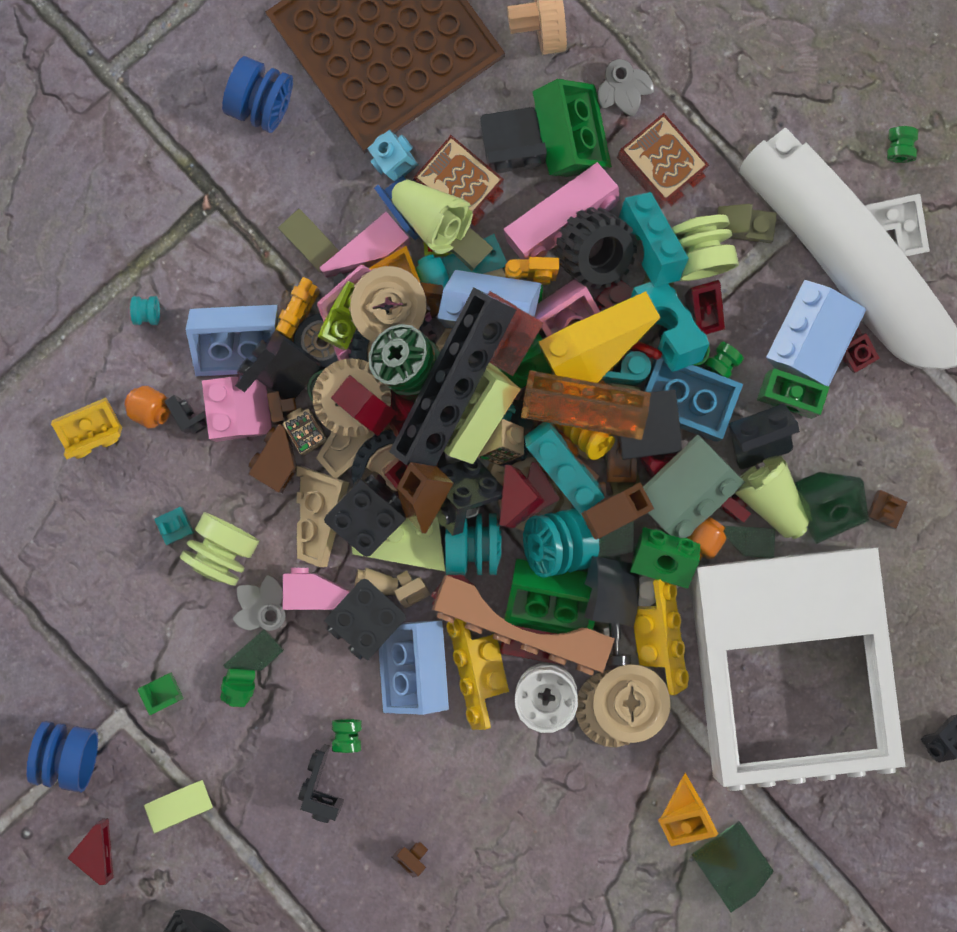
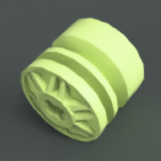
(701, 242)
(219, 549)

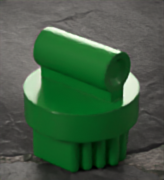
(237, 687)

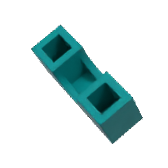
(663, 253)
(684, 341)
(563, 467)

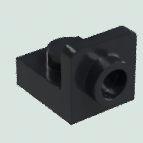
(182, 414)
(943, 743)

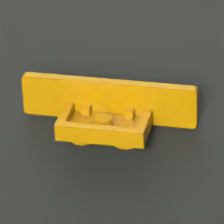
(660, 637)
(479, 671)

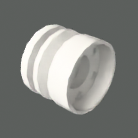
(551, 714)

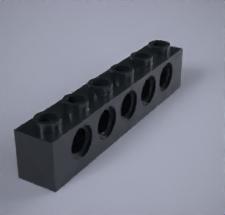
(453, 379)

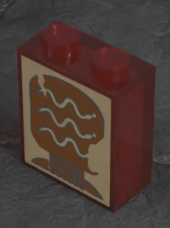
(663, 161)
(463, 175)

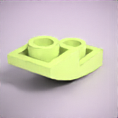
(178, 806)

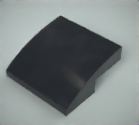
(661, 430)
(613, 591)

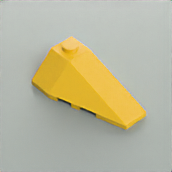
(600, 341)

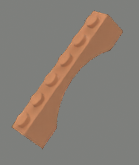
(581, 646)

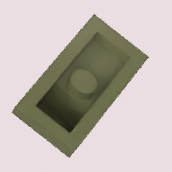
(749, 223)

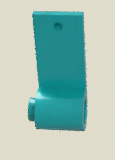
(440, 269)
(631, 370)

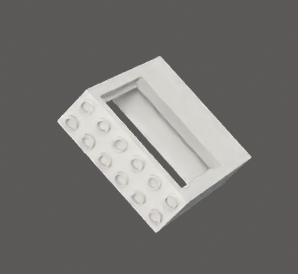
(784, 604)

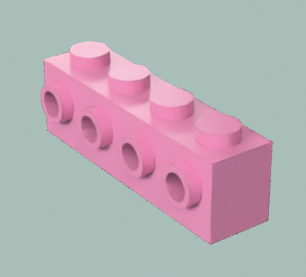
(539, 228)

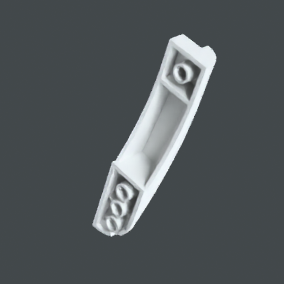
(853, 251)

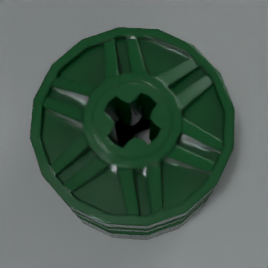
(403, 359)

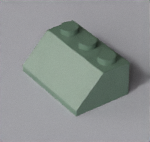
(690, 488)

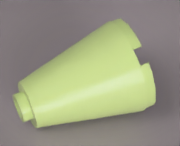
(432, 214)
(775, 497)

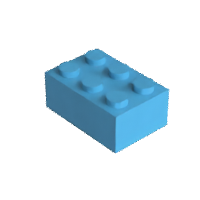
(702, 397)

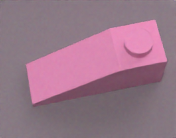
(368, 248)
(310, 591)

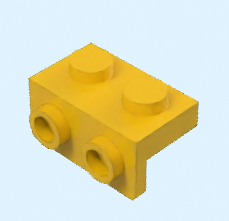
(87, 428)

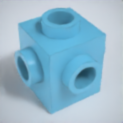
(392, 155)

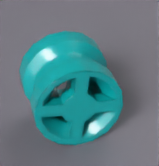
(145, 310)

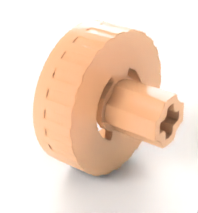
(546, 18)

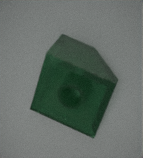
(832, 503)
(734, 866)

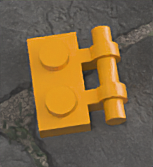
(535, 269)
(298, 308)

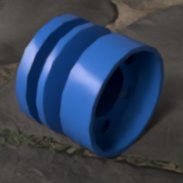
(257, 94)
(62, 756)

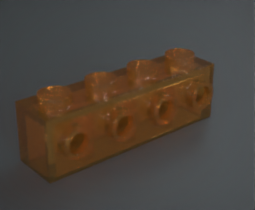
(585, 408)

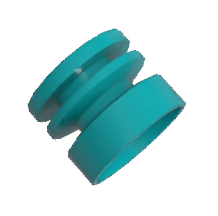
(558, 543)
(474, 545)

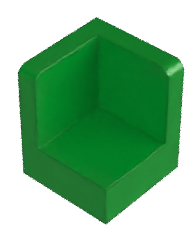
(160, 693)

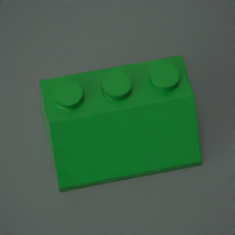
(571, 127)
(548, 603)

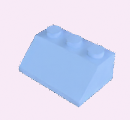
(457, 290)
(815, 333)
(227, 336)
(414, 669)

